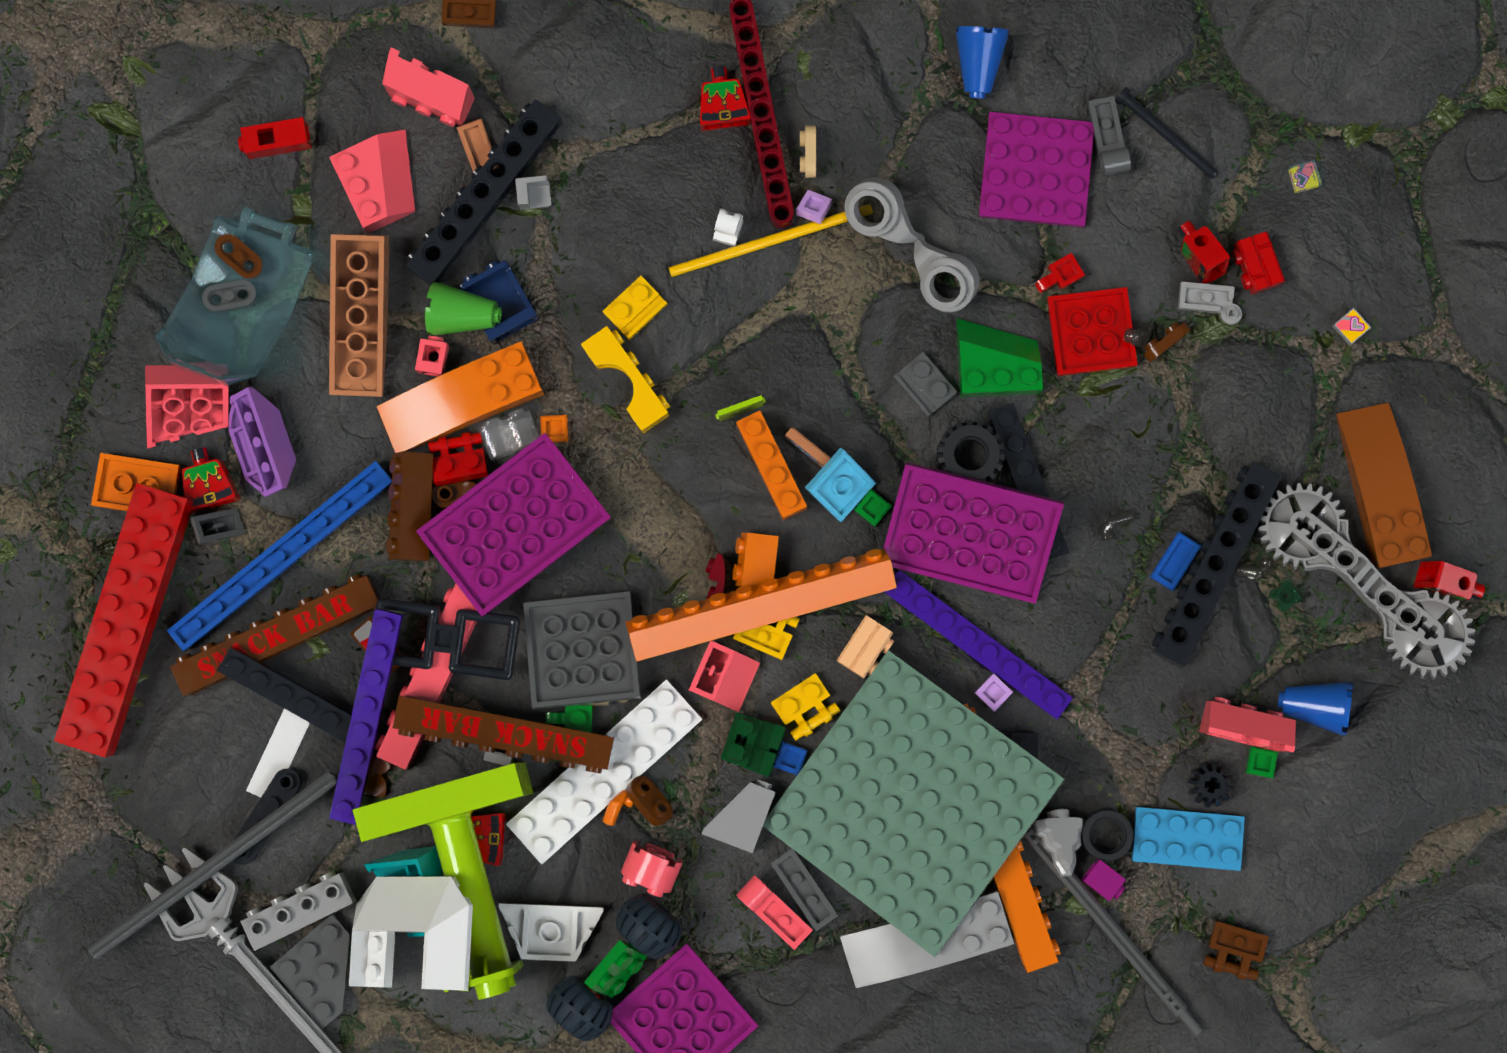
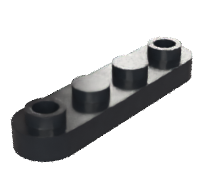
(271, 800)

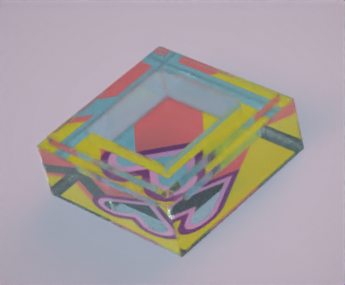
(1304, 176)

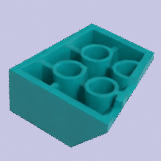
(408, 863)

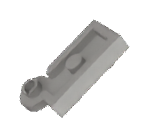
(1209, 299)

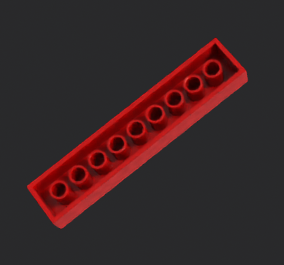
(124, 620)

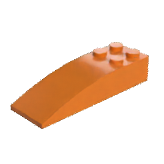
(460, 398)

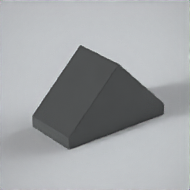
(217, 526)

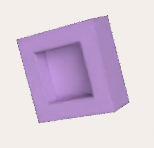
(814, 206)
(993, 692)

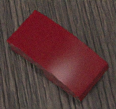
(716, 574)

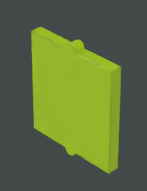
(740, 408)

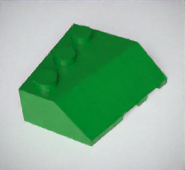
(996, 362)

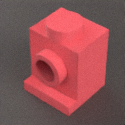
(426, 348)

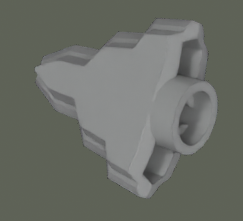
(1061, 838)

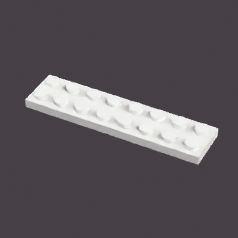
(581, 795)

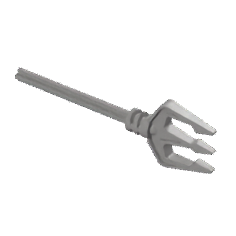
(213, 921)

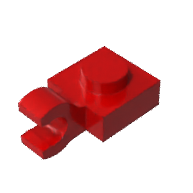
(1063, 273)

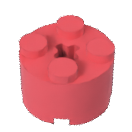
(651, 868)

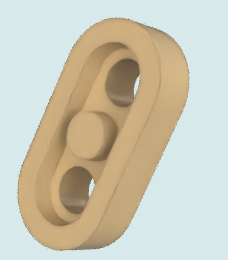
(808, 140)

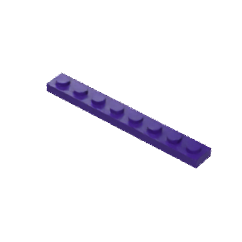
(979, 645)
(366, 715)

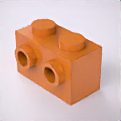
(755, 558)

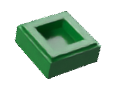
(872, 508)
(1261, 762)

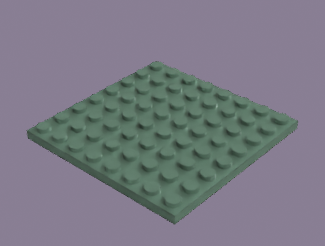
(912, 803)

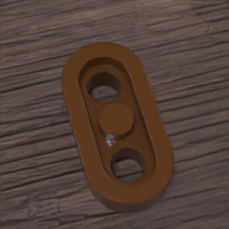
(239, 255)
(1174, 334)
(649, 800)

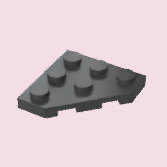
(318, 970)

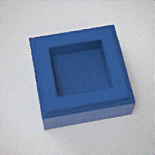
(790, 758)

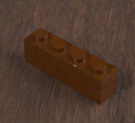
(410, 505)

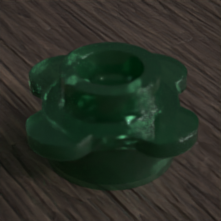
(1277, 595)

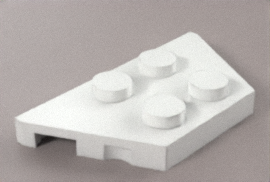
(550, 930)

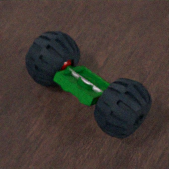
(579, 1002)

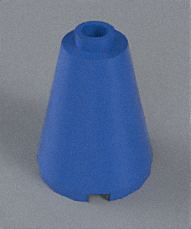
(980, 57)
(1319, 704)

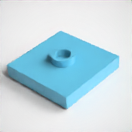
(840, 485)

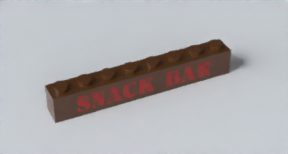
(280, 633)
(504, 733)

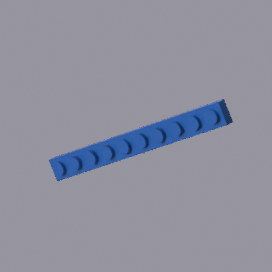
(280, 556)

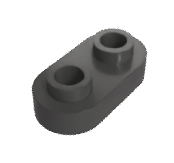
(229, 294)

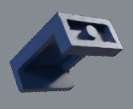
(502, 286)

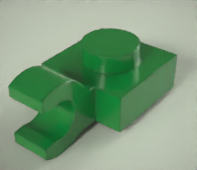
(575, 717)

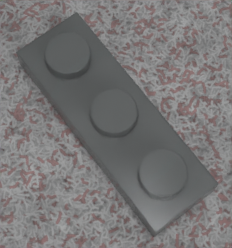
(804, 889)

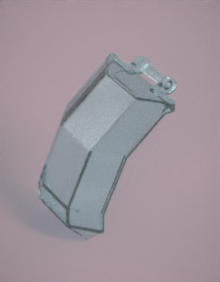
(239, 341)

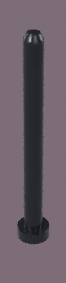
(1165, 132)

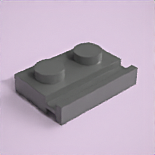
(925, 384)

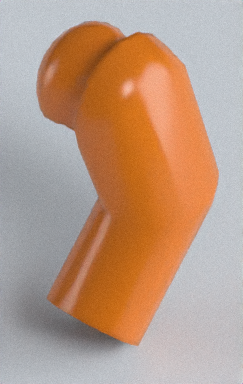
(614, 807)

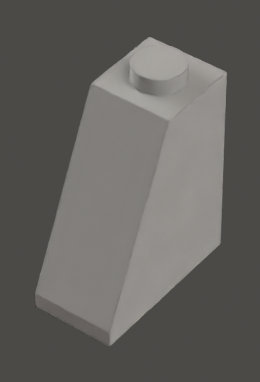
(743, 817)

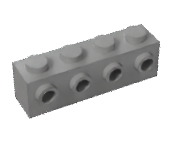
(298, 911)

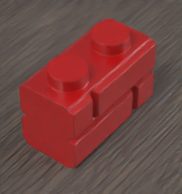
(1258, 263)

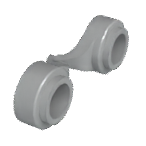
(898, 229)

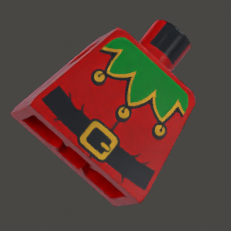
(723, 102)
(1203, 252)
(208, 482)
(1448, 580)
(490, 836)

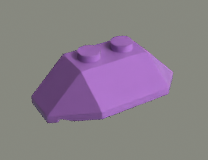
(260, 441)

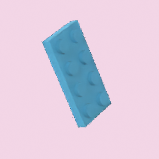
(1187, 838)

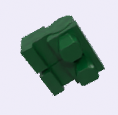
(753, 744)

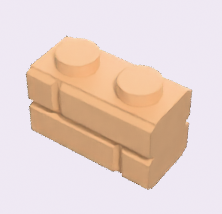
(865, 647)

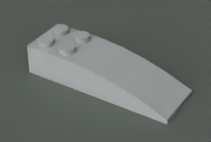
(886, 953)

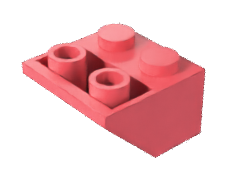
(724, 676)

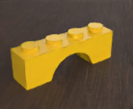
(606, 352)

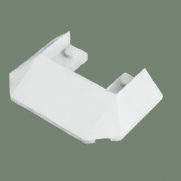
(418, 906)

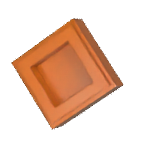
(555, 427)

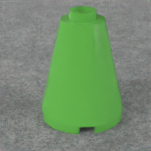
(458, 311)

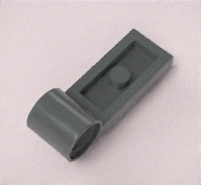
(1108, 136)

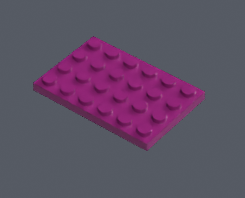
(513, 524)
(972, 532)

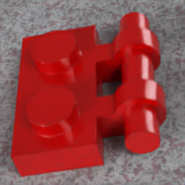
(458, 466)

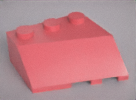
(429, 92)
(377, 179)
(182, 404)
(1248, 725)

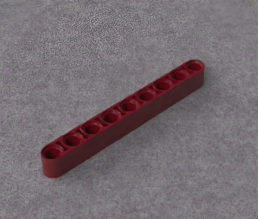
(757, 100)

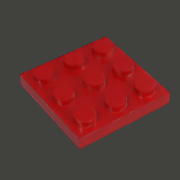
(1091, 331)

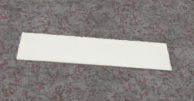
(279, 751)

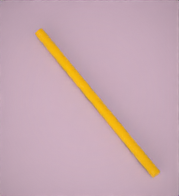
(764, 242)

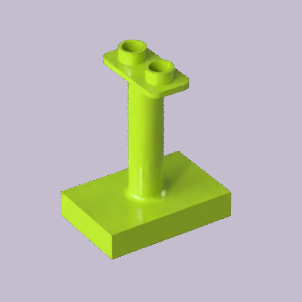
(448, 814)

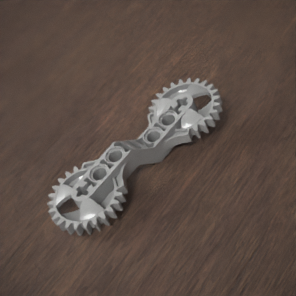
(1366, 581)

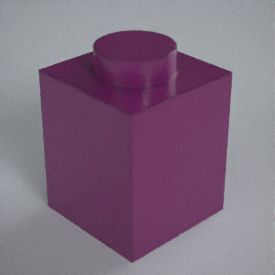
(1104, 880)

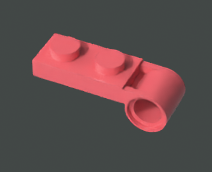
(774, 912)

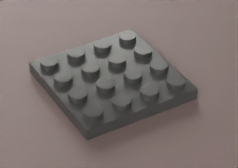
(580, 651)

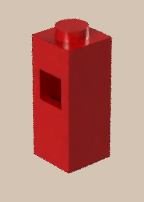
(275, 138)

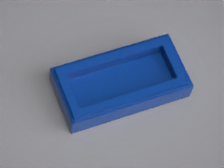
(1175, 561)

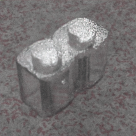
(508, 435)

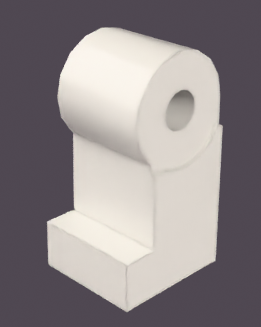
(728, 227)

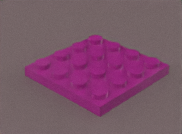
(1036, 170)
(682, 1010)

